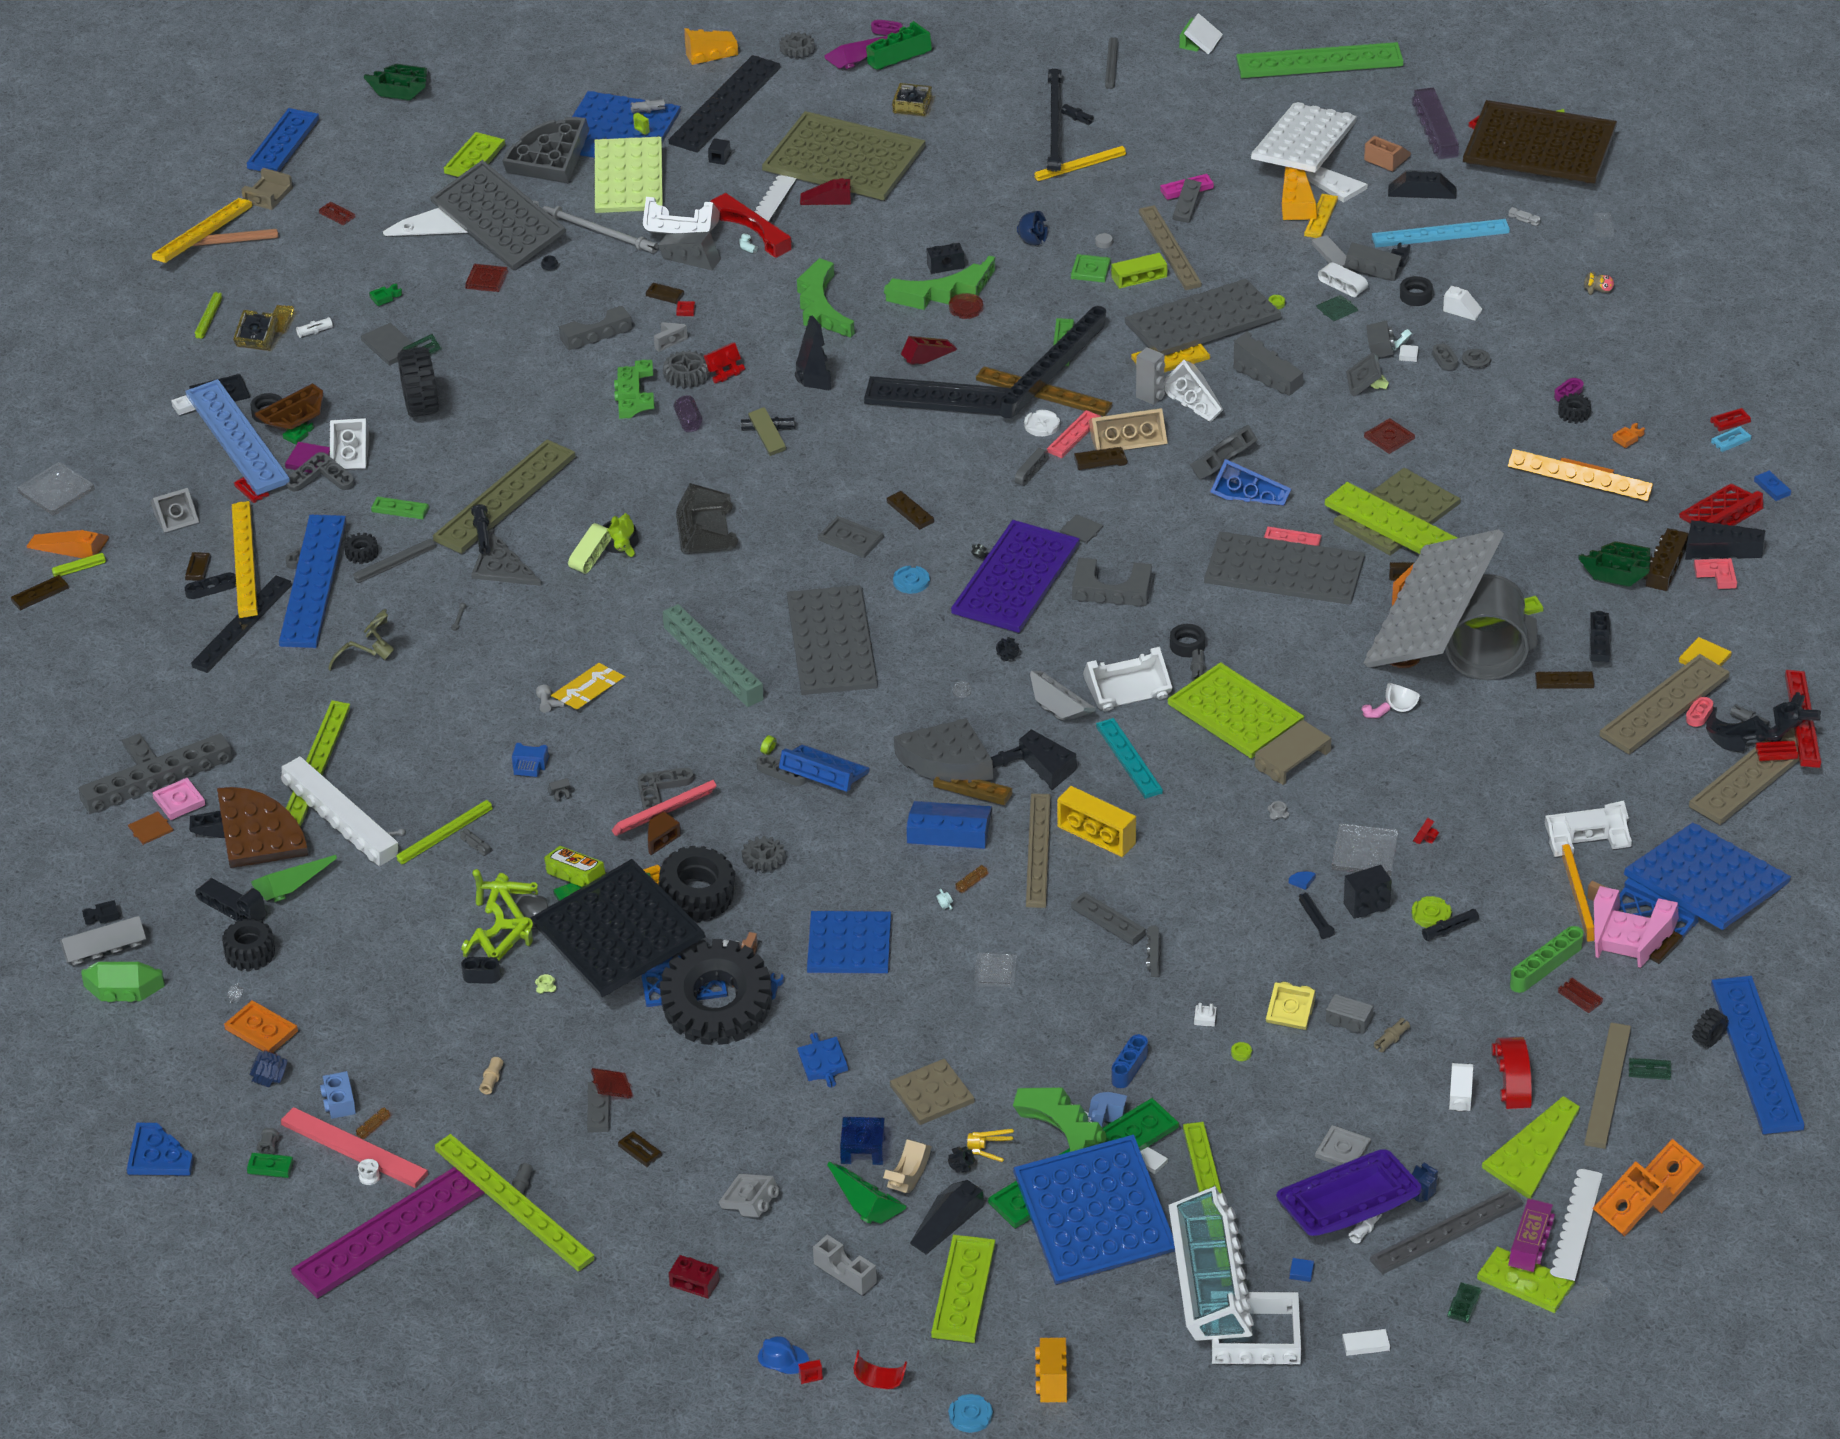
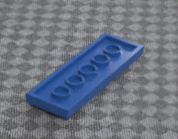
(283, 140)

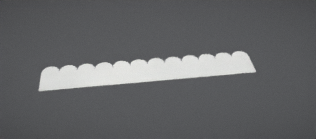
(774, 196)
(1577, 1225)

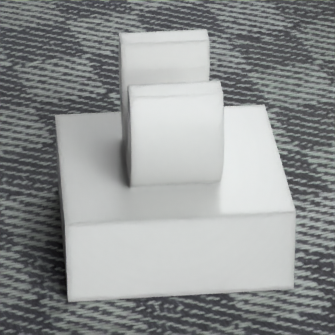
(1205, 1015)

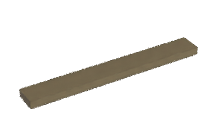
(1170, 247)
(1038, 851)
(1607, 1085)

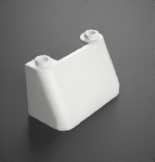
(657, 219)
(1128, 680)

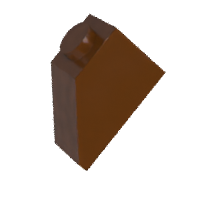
(662, 831)

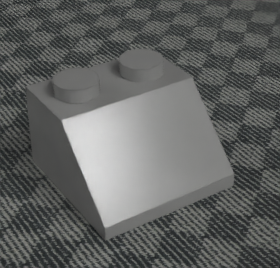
(174, 510)

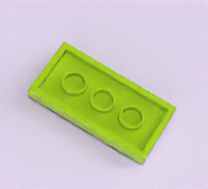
(477, 148)
(1535, 1287)

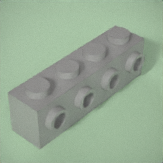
(102, 939)

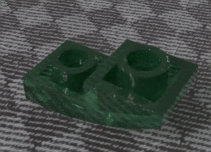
(1464, 1302)

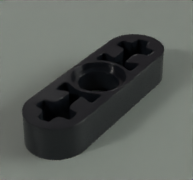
(227, 581)

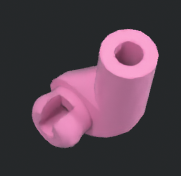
(1368, 712)

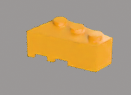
(1051, 1370)

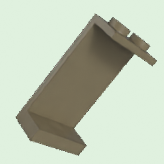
(1290, 750)

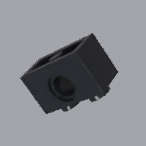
(945, 258)

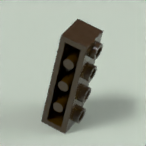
(1666, 559)

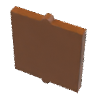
(150, 827)

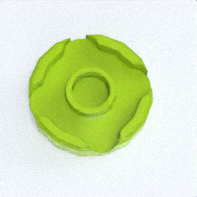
(1425, 915)

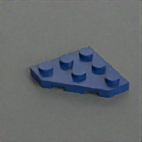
(157, 1153)

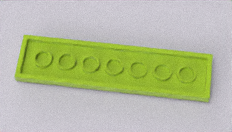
(1385, 518)

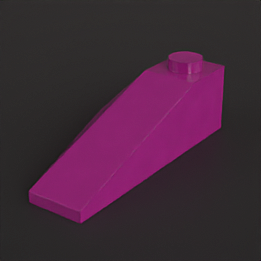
(849, 54)

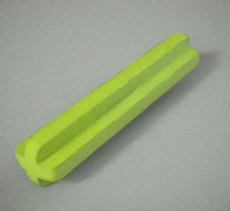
(79, 565)

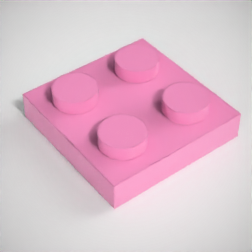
(178, 798)

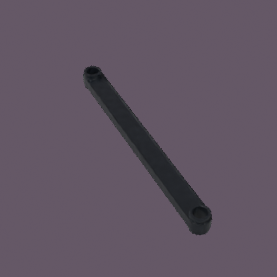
(1054, 161)

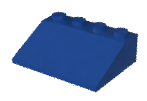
(948, 824)

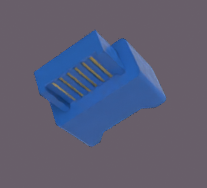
(529, 759)

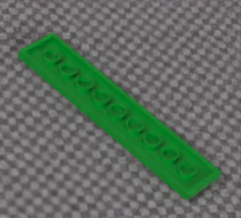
(1146, 1122)

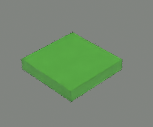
(1090, 268)

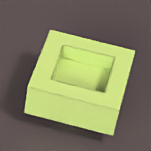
(1382, 383)

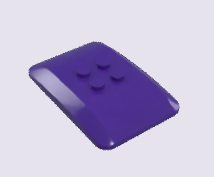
(1349, 1193)

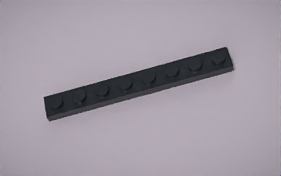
(239, 626)

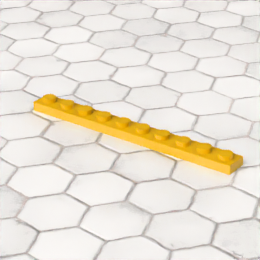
(244, 559)

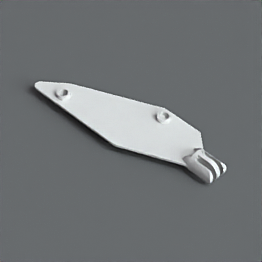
(426, 223)

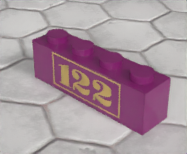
(1530, 1236)

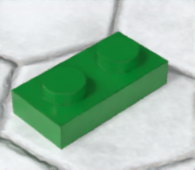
(270, 1165)

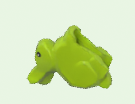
(620, 532)

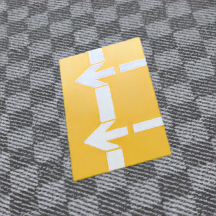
(587, 686)

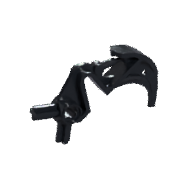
(1735, 735)

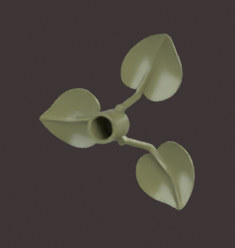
(380, 647)

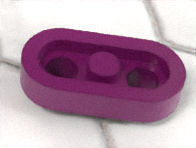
(885, 27)
(1571, 385)

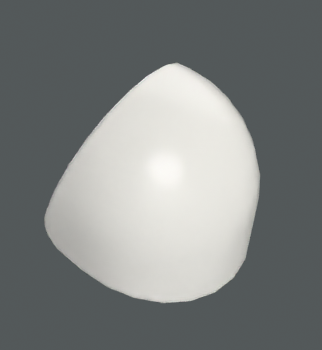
(1401, 698)

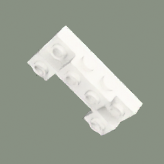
(1588, 826)

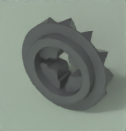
(1470, 358)

